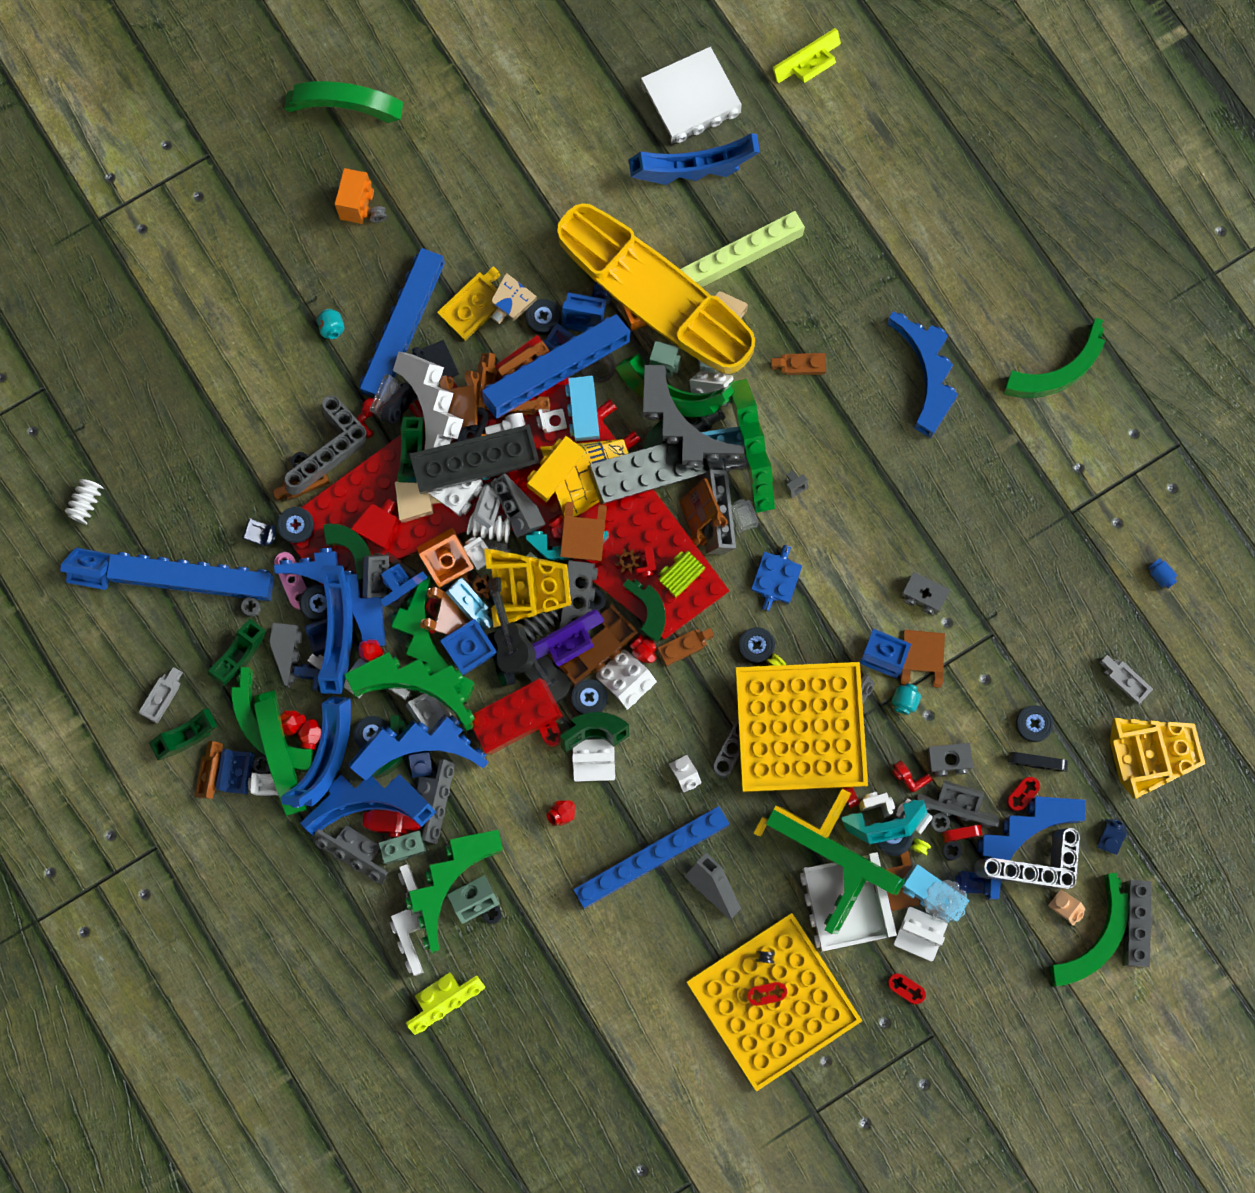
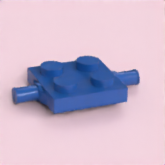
(776, 578)

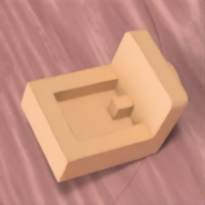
(1067, 907)

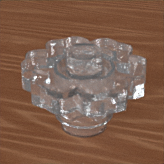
(936, 901)

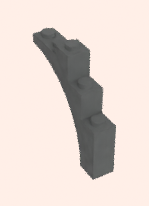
(675, 427)

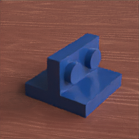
(582, 312)
(87, 568)
(399, 583)
(468, 647)
(885, 653)

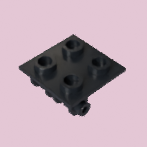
(438, 354)

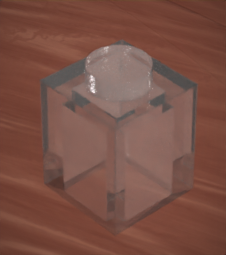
(744, 515)

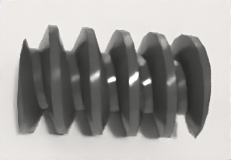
(540, 622)

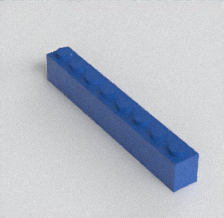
(404, 319)
(555, 366)
(190, 577)
(651, 857)

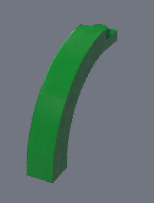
(344, 96)
(1042, 385)
(688, 404)
(247, 719)
(276, 747)
(1105, 944)

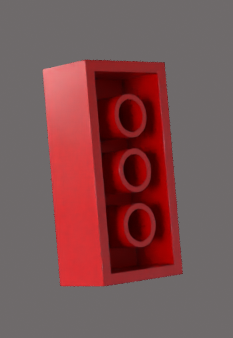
(515, 716)

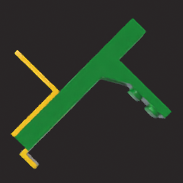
(855, 867)

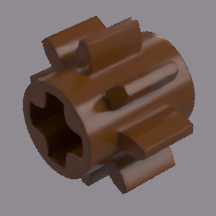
(629, 566)
(483, 581)

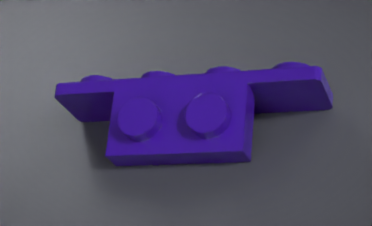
(570, 639)

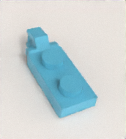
(469, 603)

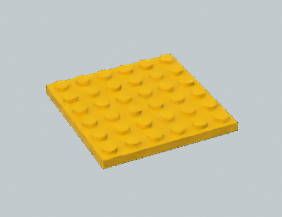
(801, 727)
(782, 1033)

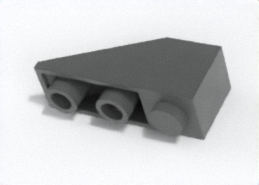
(518, 507)
(284, 645)
(714, 885)

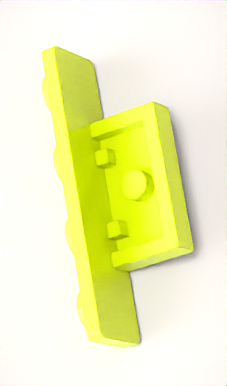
(810, 59)
(441, 999)

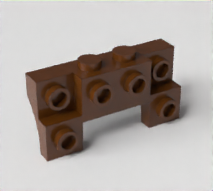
(607, 646)

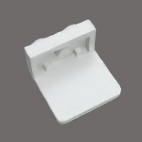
(459, 496)
(626, 678)

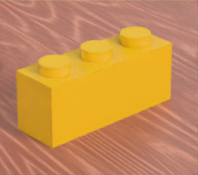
(555, 468)

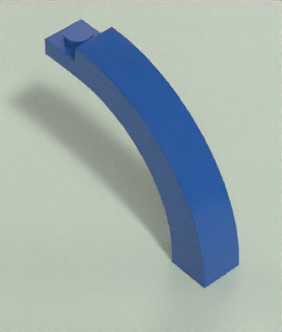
(339, 630)
(329, 756)

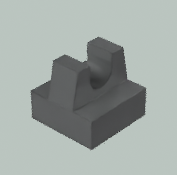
(796, 484)

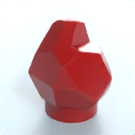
(556, 527)
(643, 649)
(369, 650)
(292, 722)
(310, 734)
(561, 812)

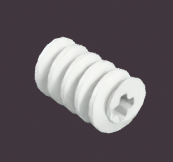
(82, 500)
(499, 528)

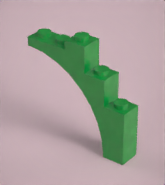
(753, 440)
(421, 645)
(384, 674)
(428, 901)

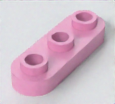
(292, 589)

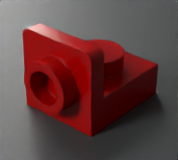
(647, 558)

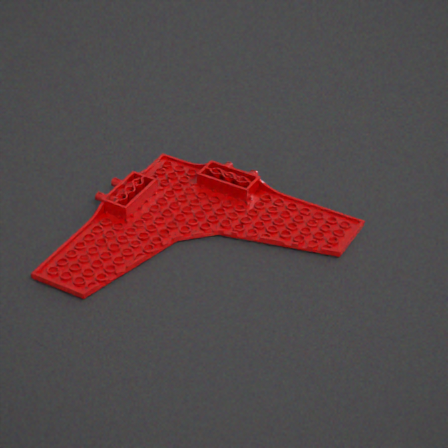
(630, 521)

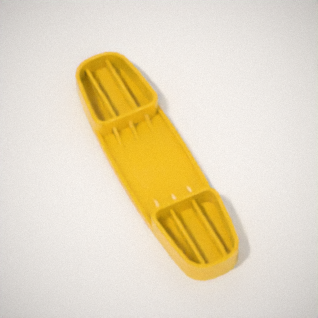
(655, 289)

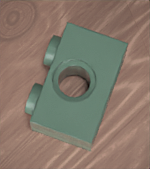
(666, 355)
(402, 848)
(473, 899)

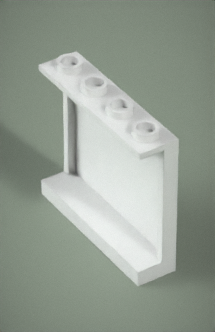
(692, 95)
(868, 919)

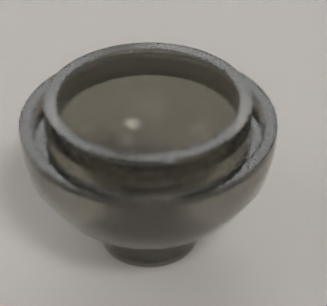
(601, 370)

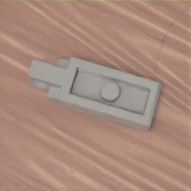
(487, 506)
(1126, 679)
(161, 696)

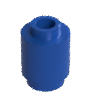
(1162, 573)

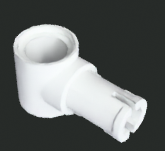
(512, 421)

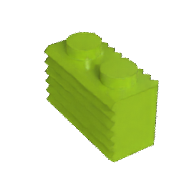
(681, 573)

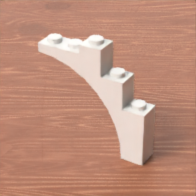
(435, 401)

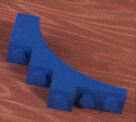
(694, 165)
(935, 370)
(367, 611)
(442, 737)
(345, 800)
(1044, 813)

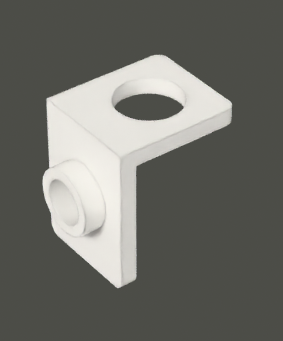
(543, 420)

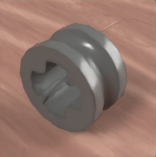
(377, 214)
(245, 603)
(938, 816)

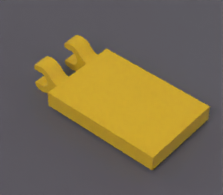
(471, 305)

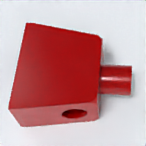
(378, 524)

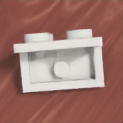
(594, 761)
(920, 934)

